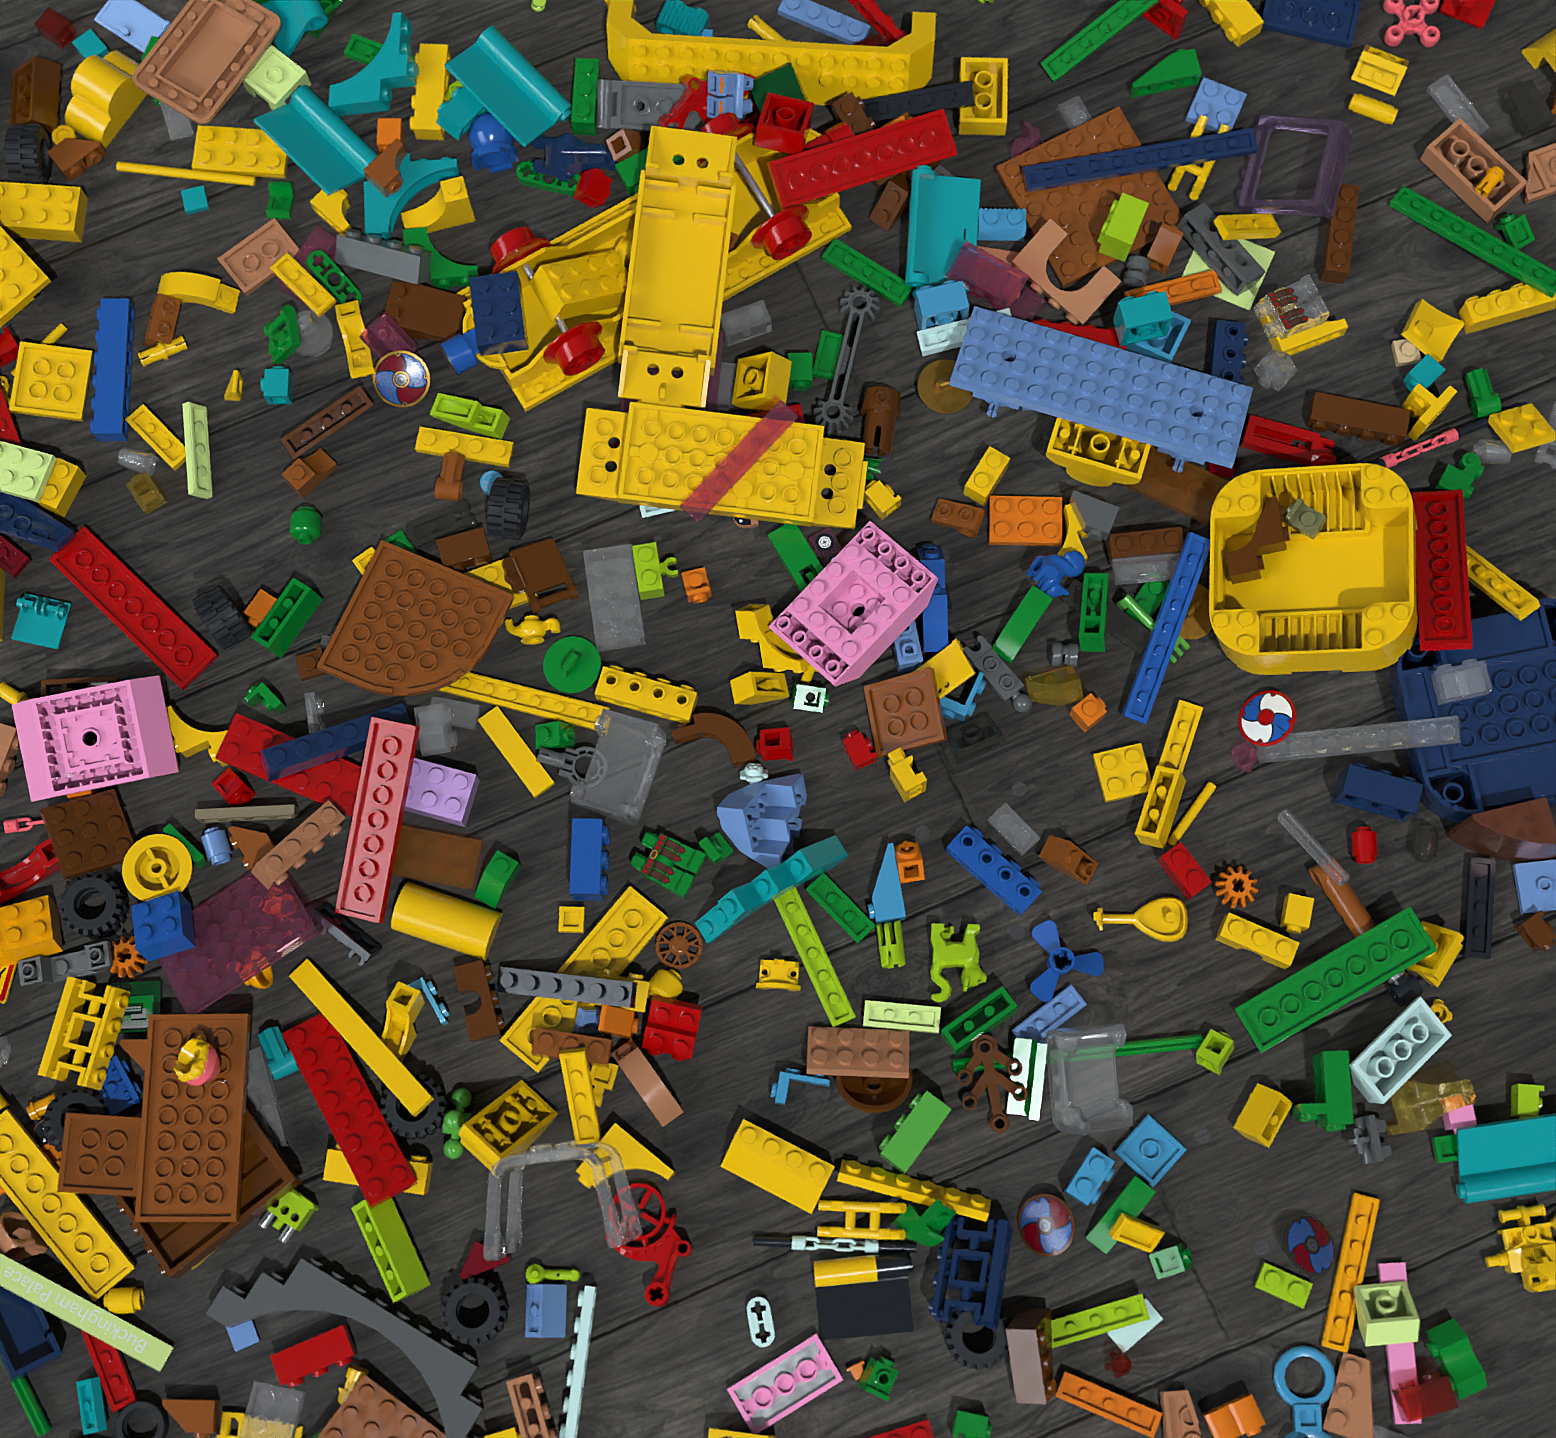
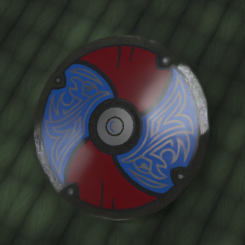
(1309, 1246)

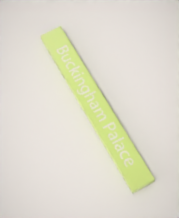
(83, 1314)

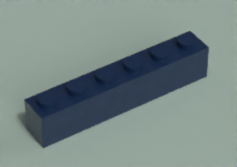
(325, 744)

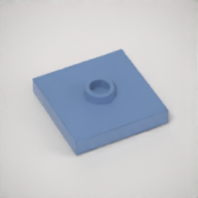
(1536, 886)

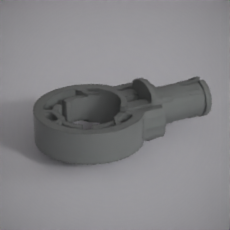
(558, 760)

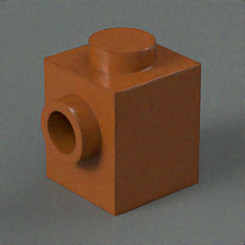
(625, 144)

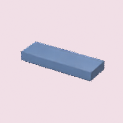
(1051, 1015)

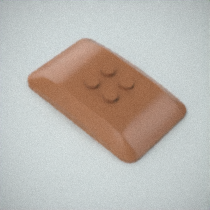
(206, 55)

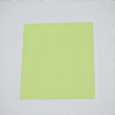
(1262, 255)

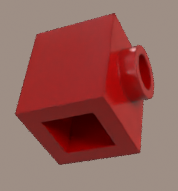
(593, 188)

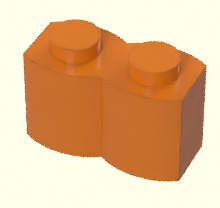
(1235, 1418)

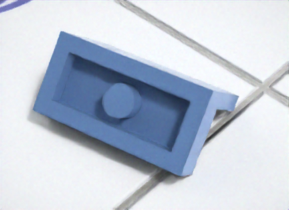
(545, 1311)

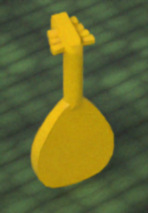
(1160, 919)

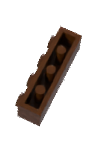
(851, 111)

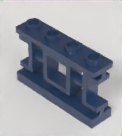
(992, 1273)

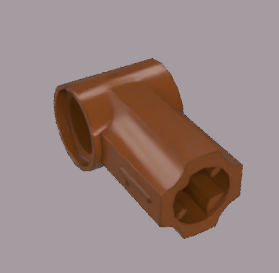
(450, 484)

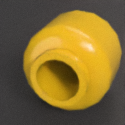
(665, 984)

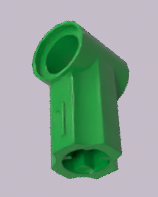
(1483, 399)

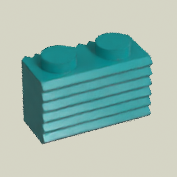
(681, 20)

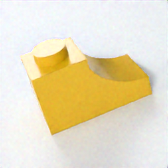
(332, 209)

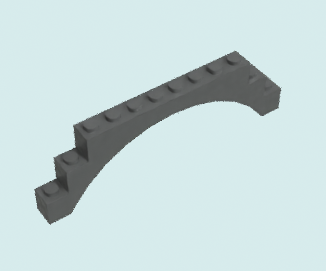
(316, 1290)

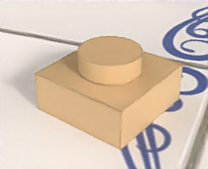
(1405, 353)

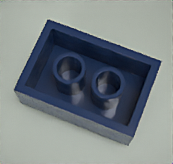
(499, 313)
(1378, 792)

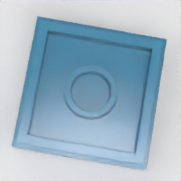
(1150, 1150)

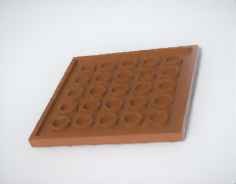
(1086, 206)

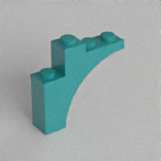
(390, 69)
(417, 175)

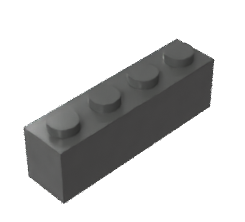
(383, 256)

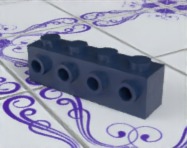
(1227, 350)

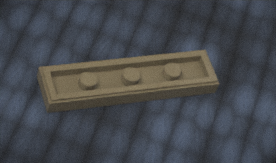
(253, 813)

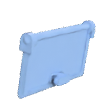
(133, 18)

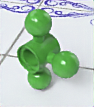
(454, 1121)

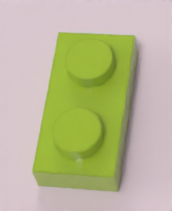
(1283, 1285)

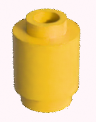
(124, 1300)

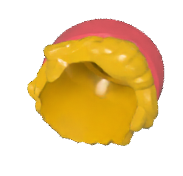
(197, 1062)

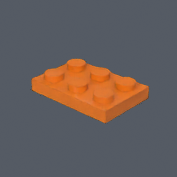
(1025, 520)

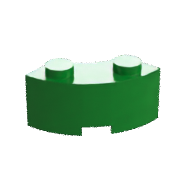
(1456, 1358)

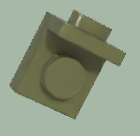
(1305, 519)

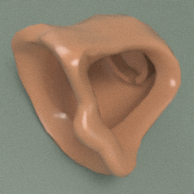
(19, 1237)

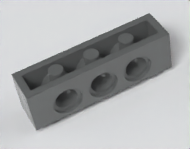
(1225, 257)

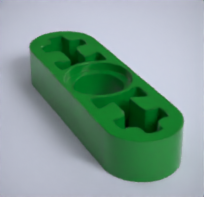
(531, 180)
(340, 298)

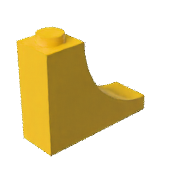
(445, 210)
(1309, 338)
(632, 1154)

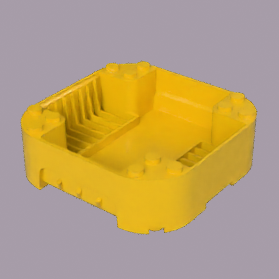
(1326, 599)

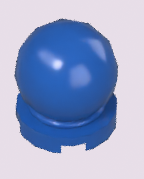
(491, 144)

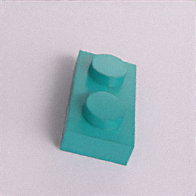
(91, 1405)

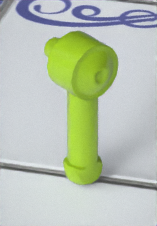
(536, 1274)

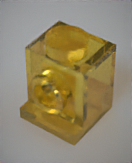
(149, 500)

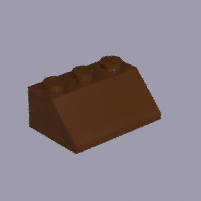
(36, 93)

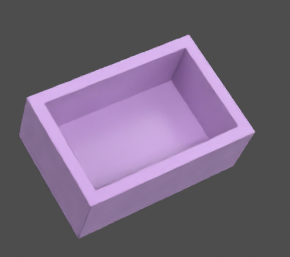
(441, 792)

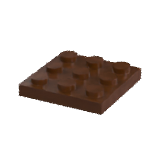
(87, 833)

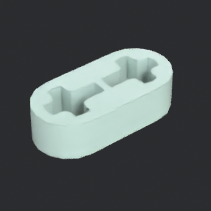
(754, 1323)

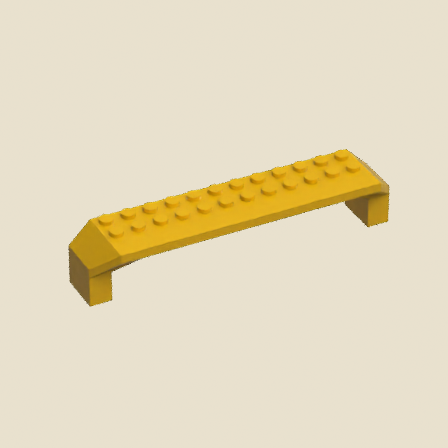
(823, 68)

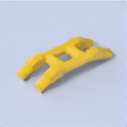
(1202, 172)
(851, 1208)

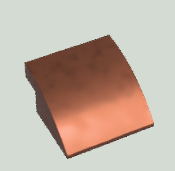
(1510, 832)

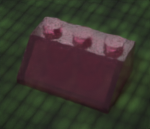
(987, 276)

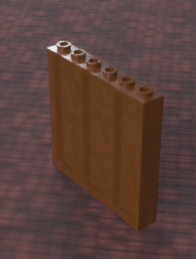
(264, 1181)

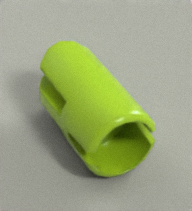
(893, 949)

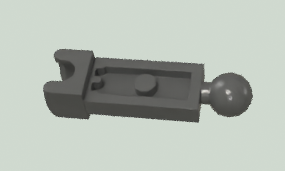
(998, 675)

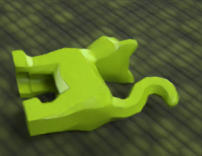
(955, 954)

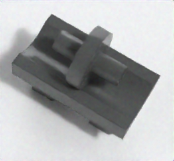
(1368, 1139)

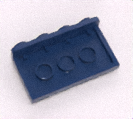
(1314, 20)

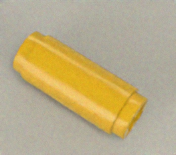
(1373, 109)

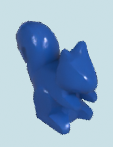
(1052, 569)

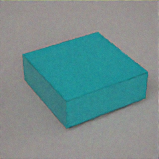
(195, 200)

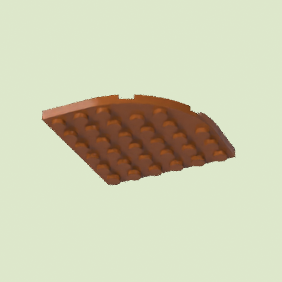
(413, 626)

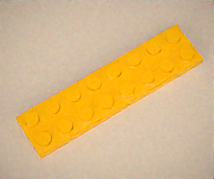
(609, 945)
(58, 1217)

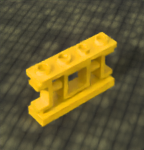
(68, 1027)

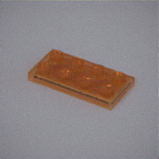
(1186, 492)
(437, 857)

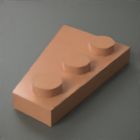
(1351, 1401)

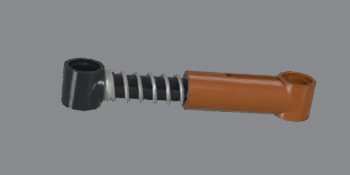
(1402, 986)

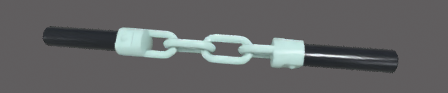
(799, 1243)

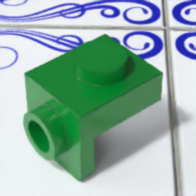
(280, 200)
(554, 735)

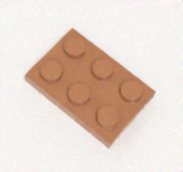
(251, 259)

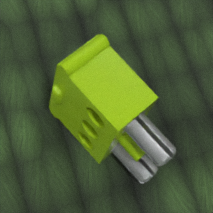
(298, 1205)

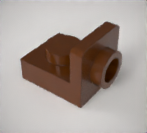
(308, 663)

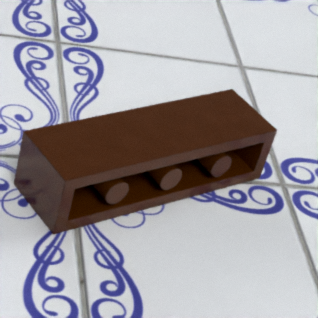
(1340, 236)
(1358, 419)
(326, 422)

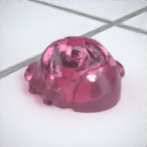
(1244, 757)

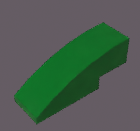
(1022, 624)
(1129, 1201)

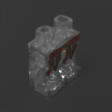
(1292, 309)

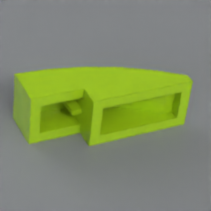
(470, 415)

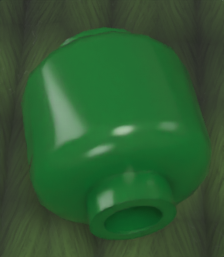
(305, 525)

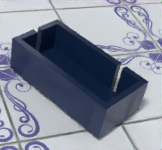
(22, 1336)

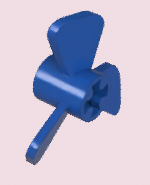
(1047, 937)

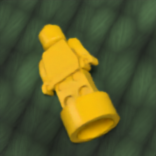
(353, 1375)

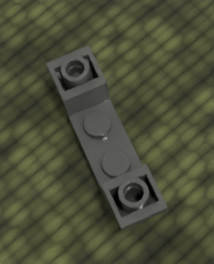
(81, 964)

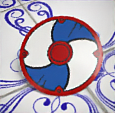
(1267, 718)

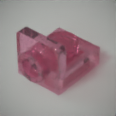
(1027, 142)

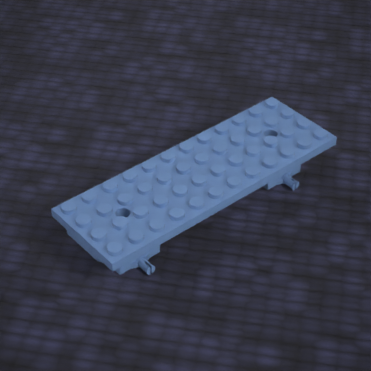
(1102, 388)

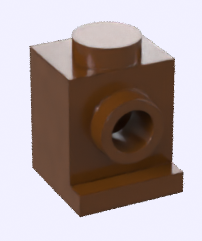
(1537, 932)

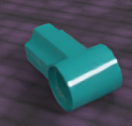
(279, 1057)

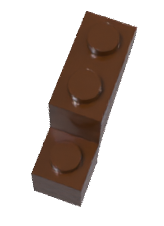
(895, 199)
(1268, 538)

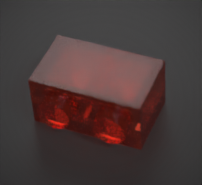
(1424, 1397)

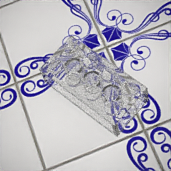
(614, 597)

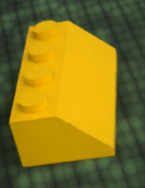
(777, 1166)

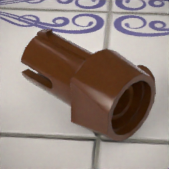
(881, 409)

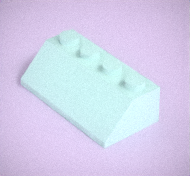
(1398, 1052)

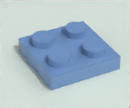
(1217, 103)

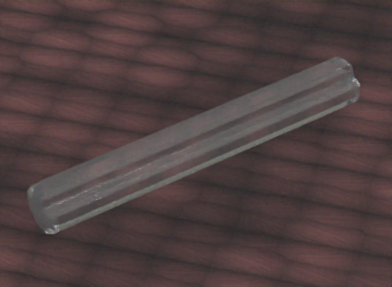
(1313, 847)

